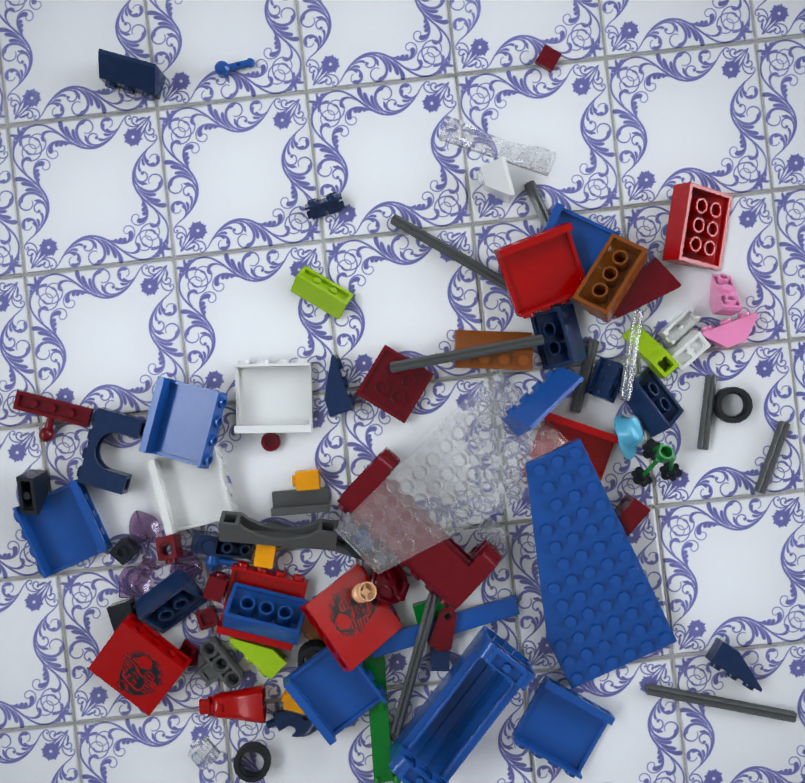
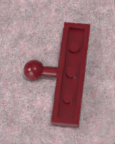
(53, 410)

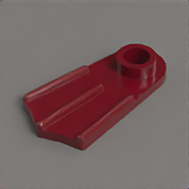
(443, 630)

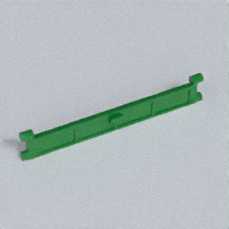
(380, 726)

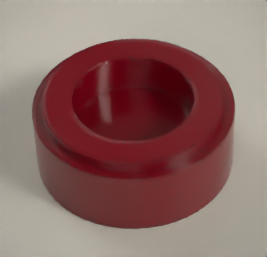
(270, 441)

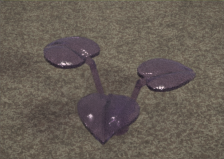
(136, 579)

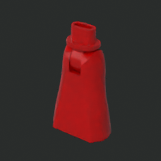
(240, 704)

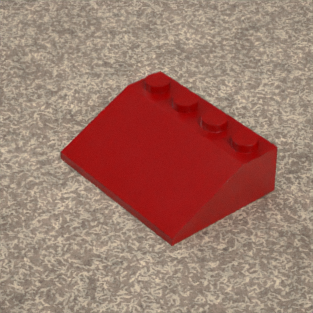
(697, 226)

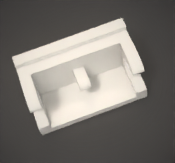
(679, 326)
(688, 348)

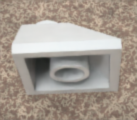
(497, 179)

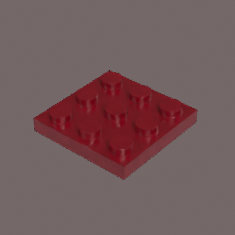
(396, 391)

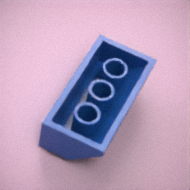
(541, 400)
(264, 613)

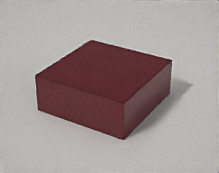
(548, 58)
(207, 617)

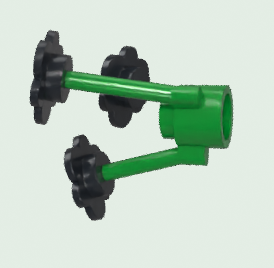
(658, 454)

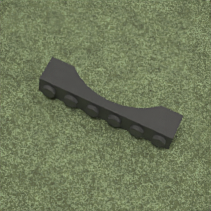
(242, 529)

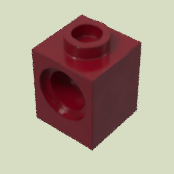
(162, 544)
(216, 586)

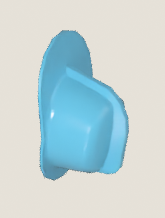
(629, 434)

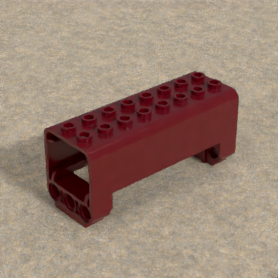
(443, 567)

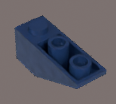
(336, 394)
(208, 544)
(729, 659)

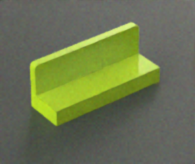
(321, 292)

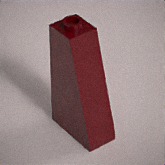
(649, 285)
(630, 513)

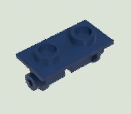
(317, 206)

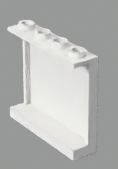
(273, 396)
(191, 494)

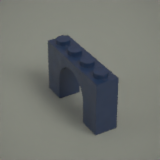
(93, 469)

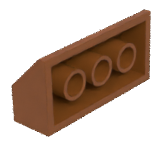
(610, 277)
(511, 360)

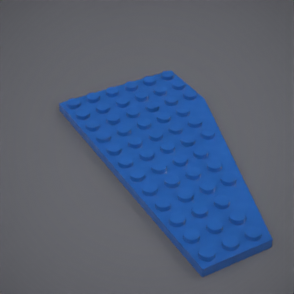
(589, 577)

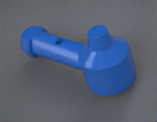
(223, 68)
(213, 561)

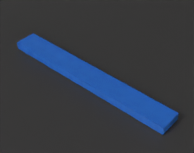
(465, 620)

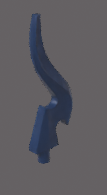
(285, 718)

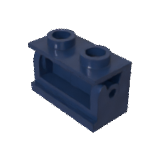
(606, 380)

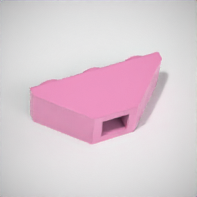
(723, 296)
(730, 332)

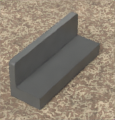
(300, 502)

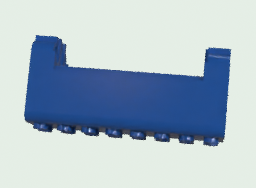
(460, 710)

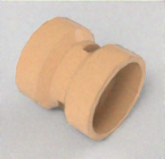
(368, 591)

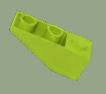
(654, 355)
(266, 658)

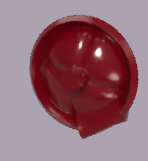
(391, 585)

